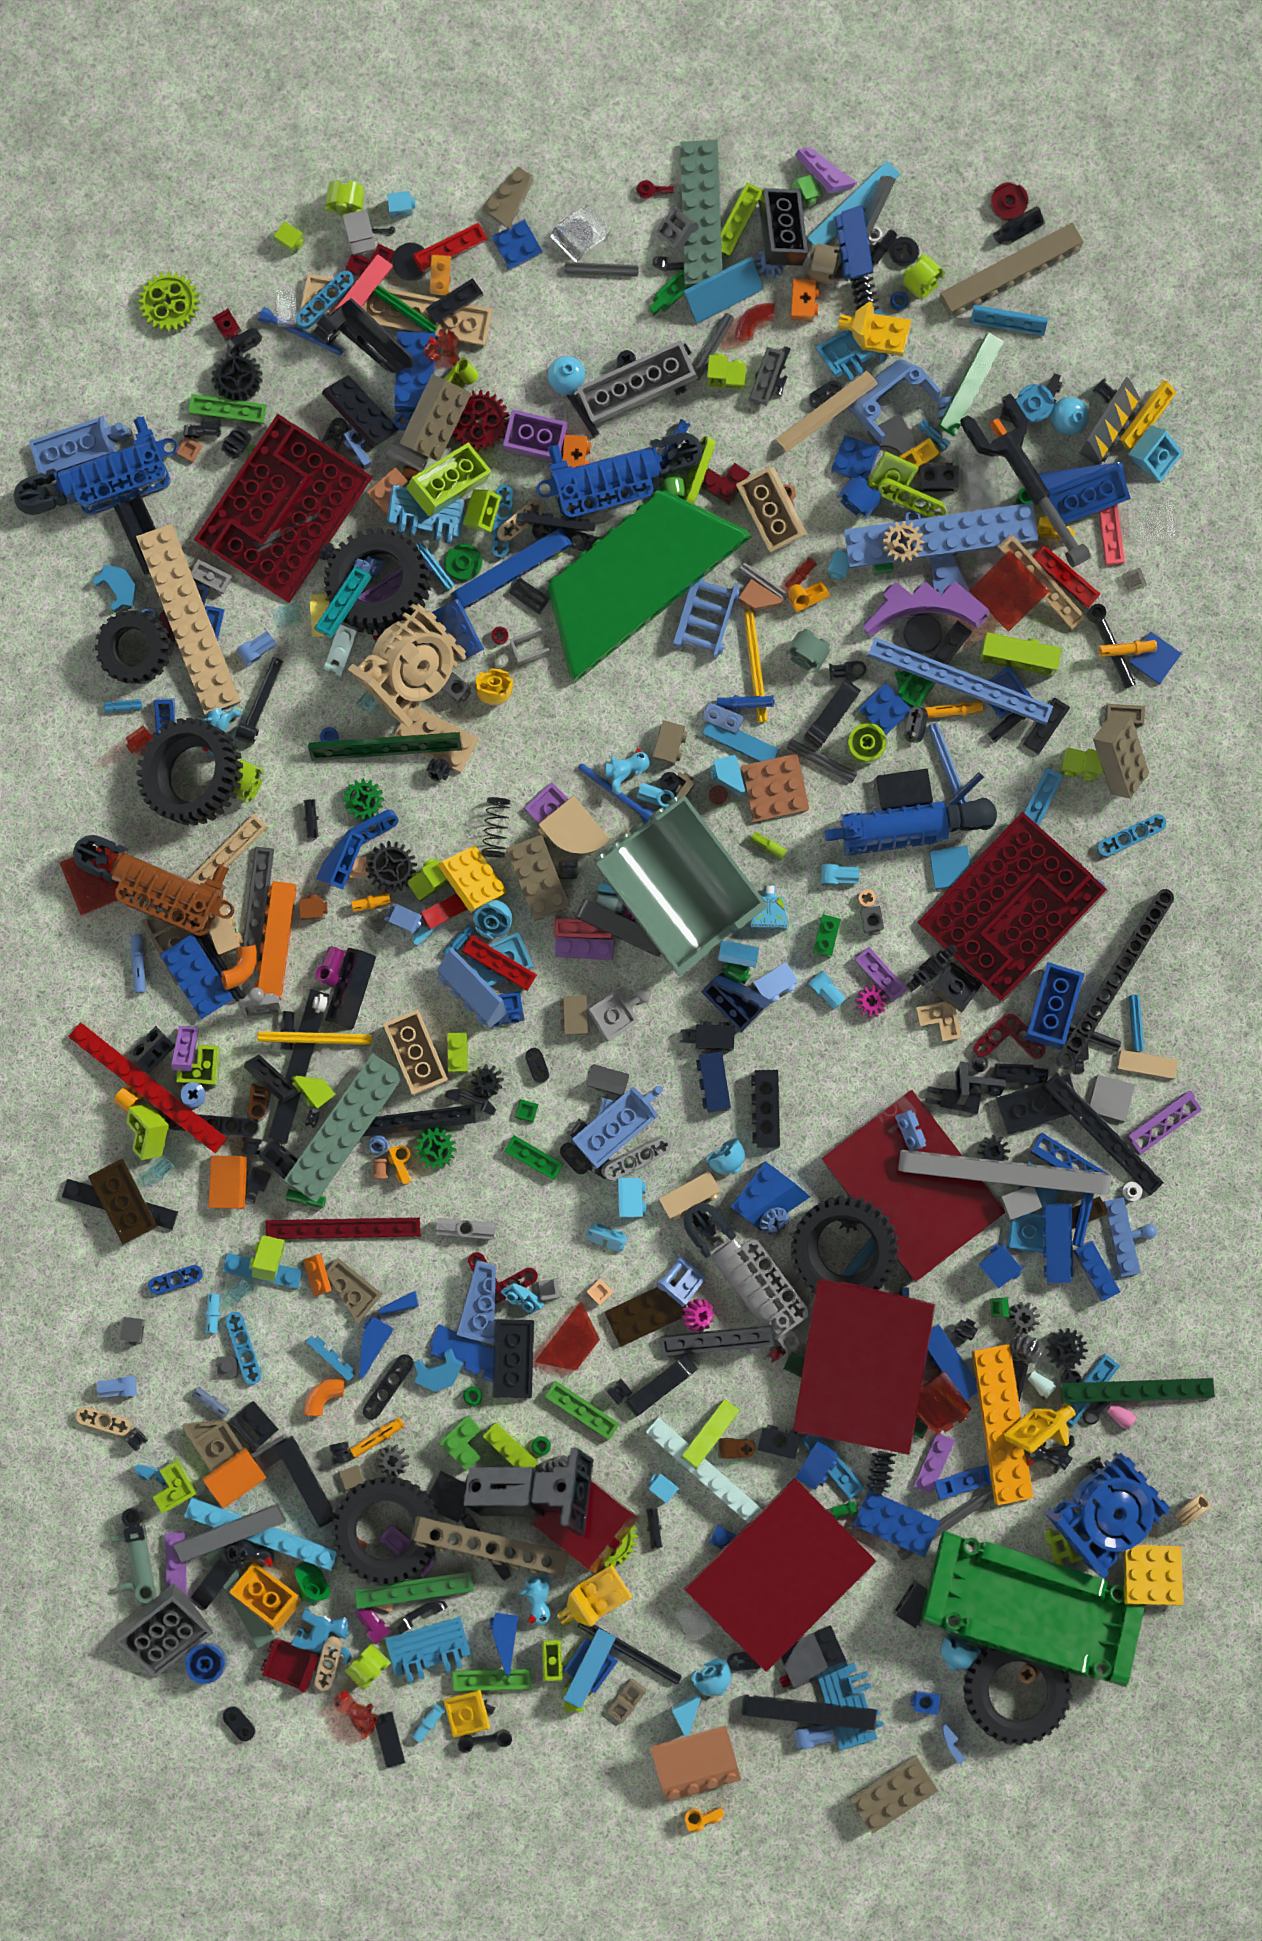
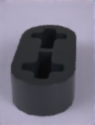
(244, 341)
(823, 391)
(916, 724)
(532, 1066)
(578, 1155)
(741, 1666)

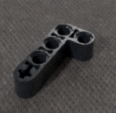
(832, 714)
(661, 1385)

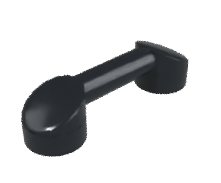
(662, 264)
(455, 1094)
(1092, 1416)
(406, 1624)
(466, 1742)

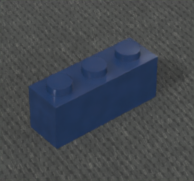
(713, 1082)

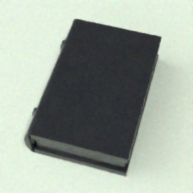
(904, 789)

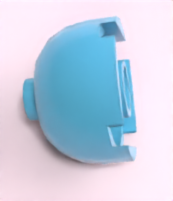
(566, 375)
(1069, 416)
(493, 919)
(728, 1158)
(958, 1653)
(712, 1679)

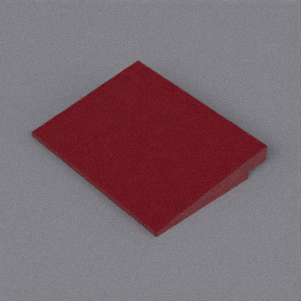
(277, 487)
(1013, 906)
(928, 1211)
(863, 1366)
(780, 1574)

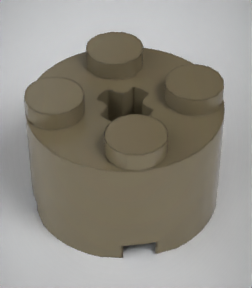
(823, 263)

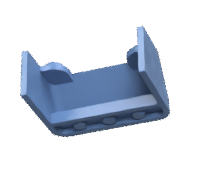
(866, 407)

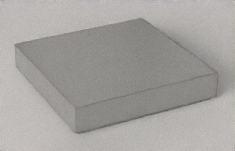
(1111, 1097)

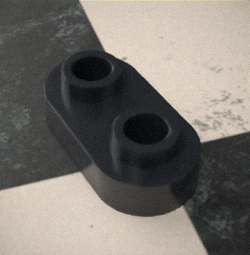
(239, 1723)

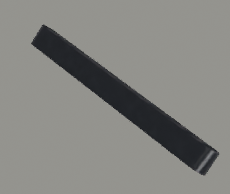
(1117, 969)

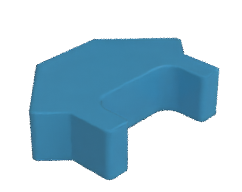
(120, 584)
(438, 1376)

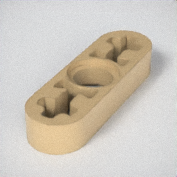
(507, 524)
(116, 1430)
(323, 1669)

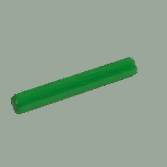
(404, 309)

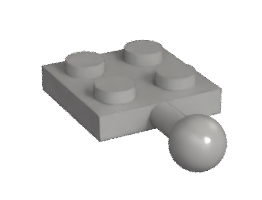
(260, 1004)
(614, 1012)

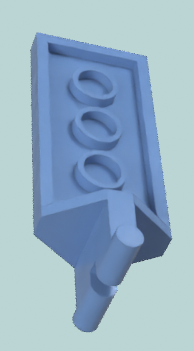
(77, 444)
(616, 1125)

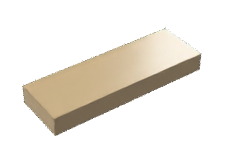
(1147, 1064)

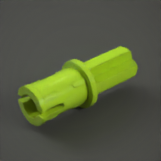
(768, 845)

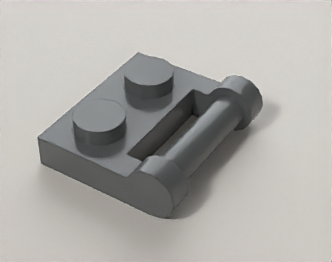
(672, 233)

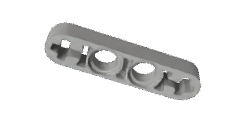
(637, 1161)

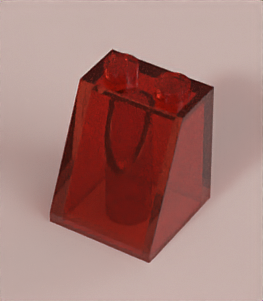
(941, 1404)

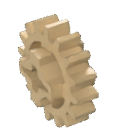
(896, 545)

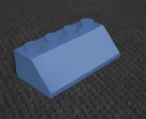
(471, 989)

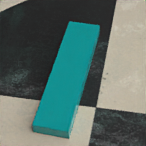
(342, 602)

